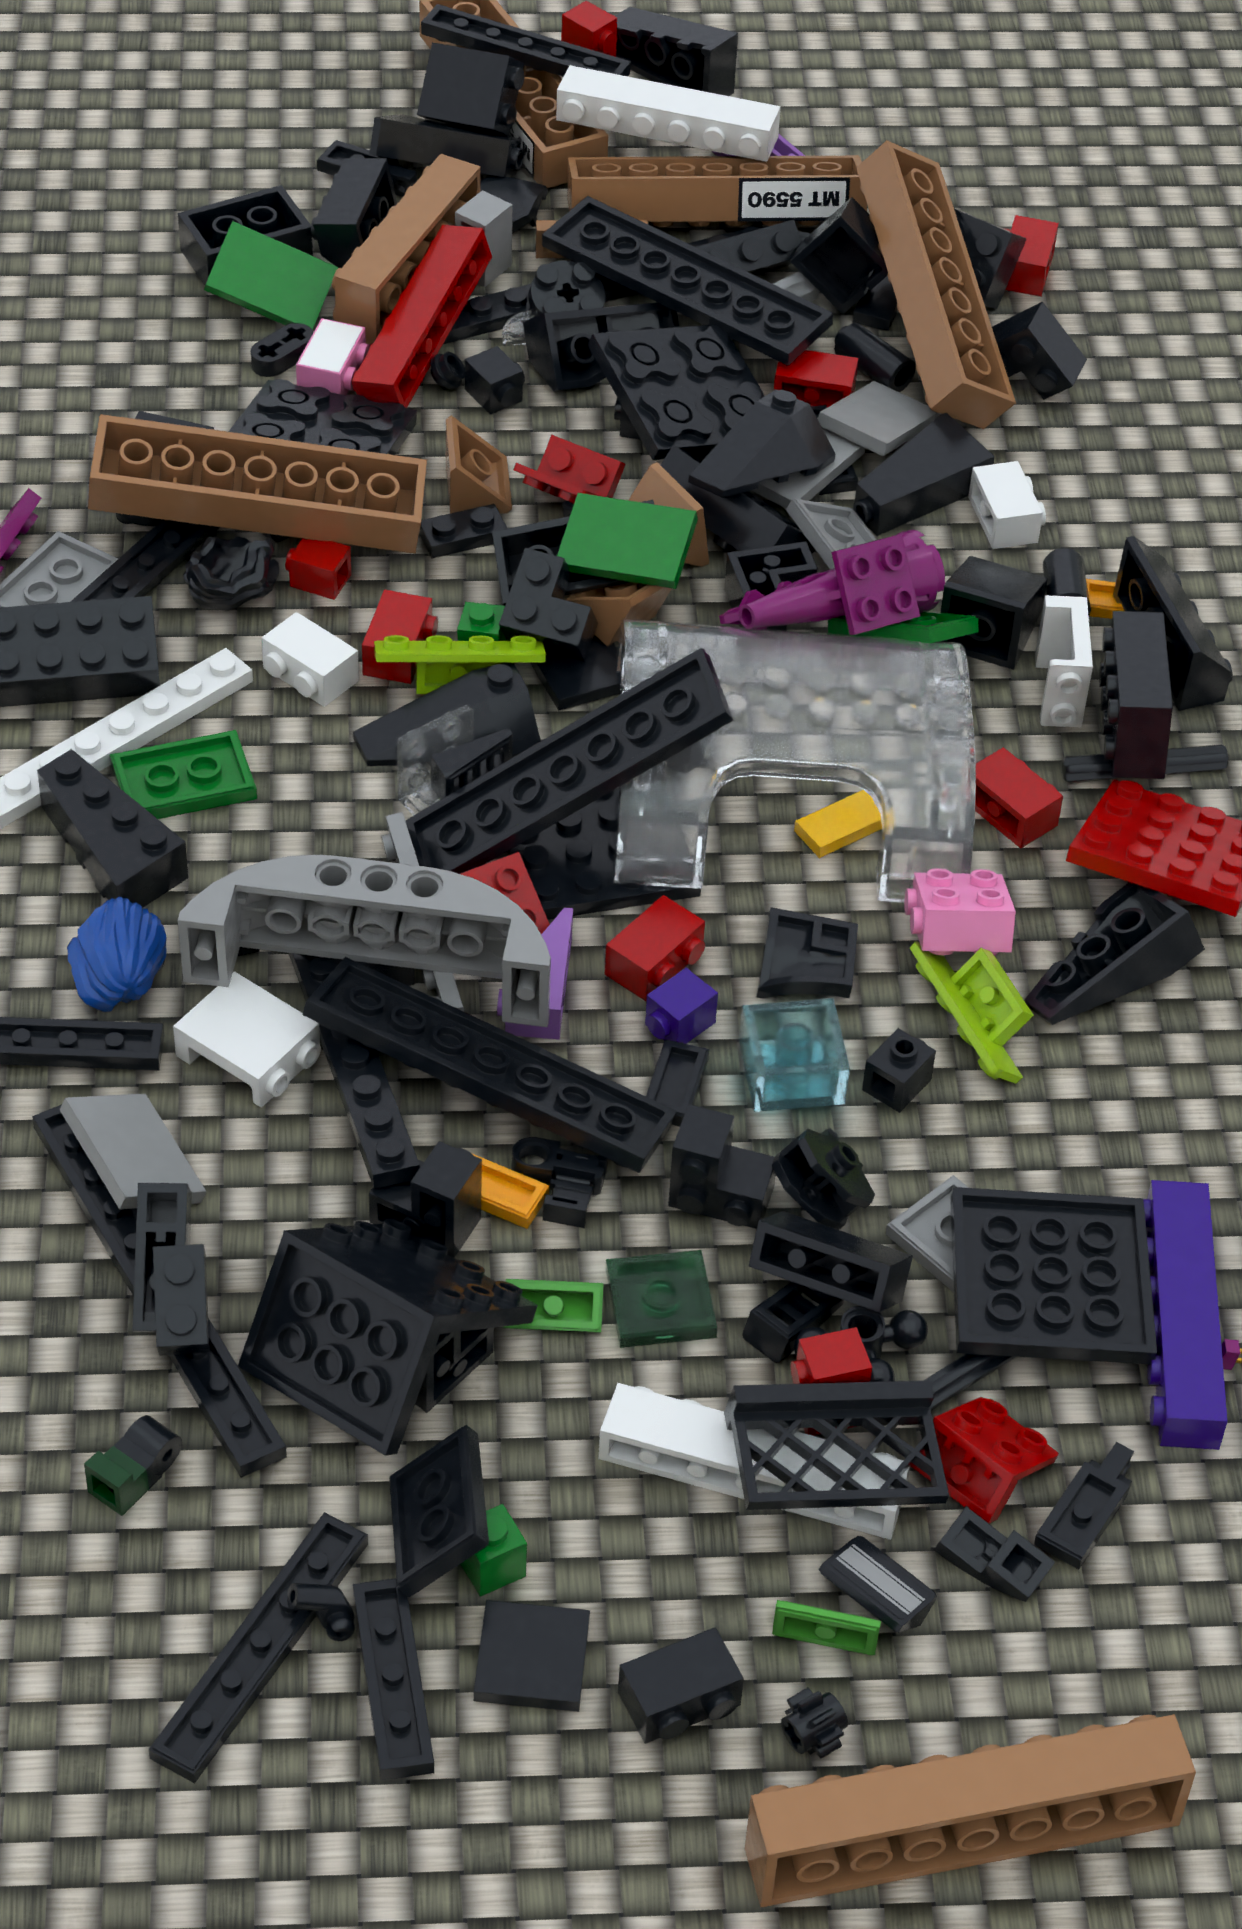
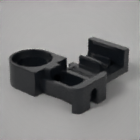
(573, 1178)

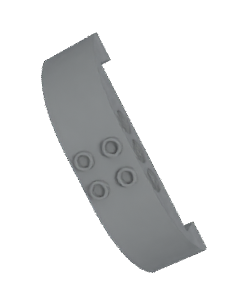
(372, 916)

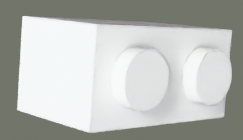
(1006, 505)
(310, 659)

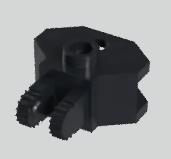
(823, 1177)

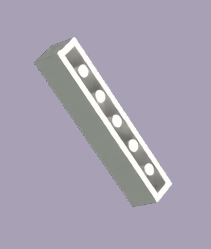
(668, 113)
(695, 1447)

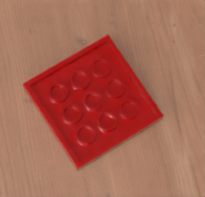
(1164, 846)

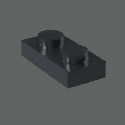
(461, 530)

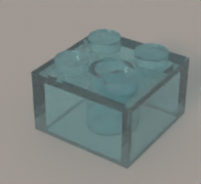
(794, 1054)

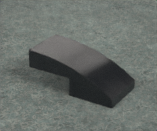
(986, 1554)

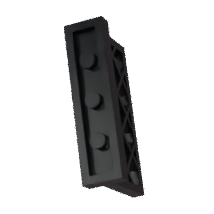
(824, 1408)

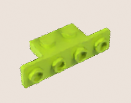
(444, 660)
(982, 1004)

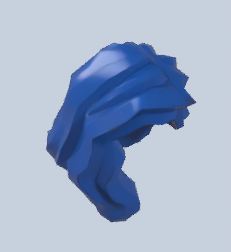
(117, 954)

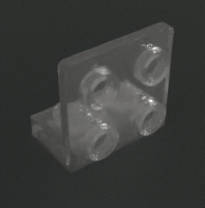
(415, 754)

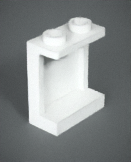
(1067, 653)
(249, 1037)

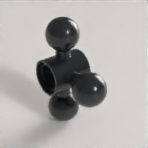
(906, 1330)

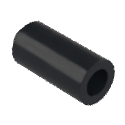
(876, 357)
(1065, 574)

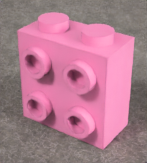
(960, 911)

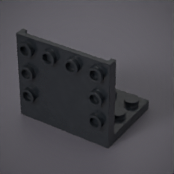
(359, 1317)

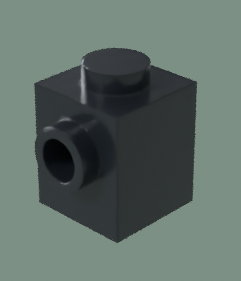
(494, 380)
(898, 1070)

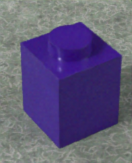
(681, 1008)

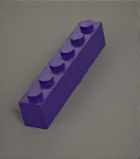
(1186, 1317)

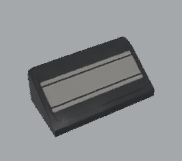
(879, 1584)

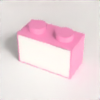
(332, 356)

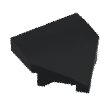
(521, 193)

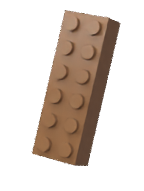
(386, 261)

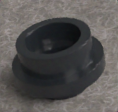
(447, 370)

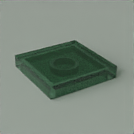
(661, 1298)

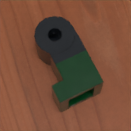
(132, 1464)

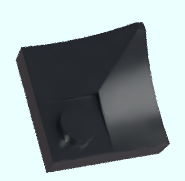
(807, 955)

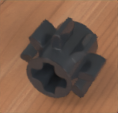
(814, 1722)

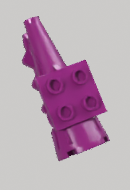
(870, 586)

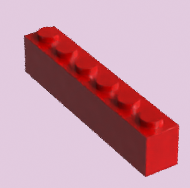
(423, 315)

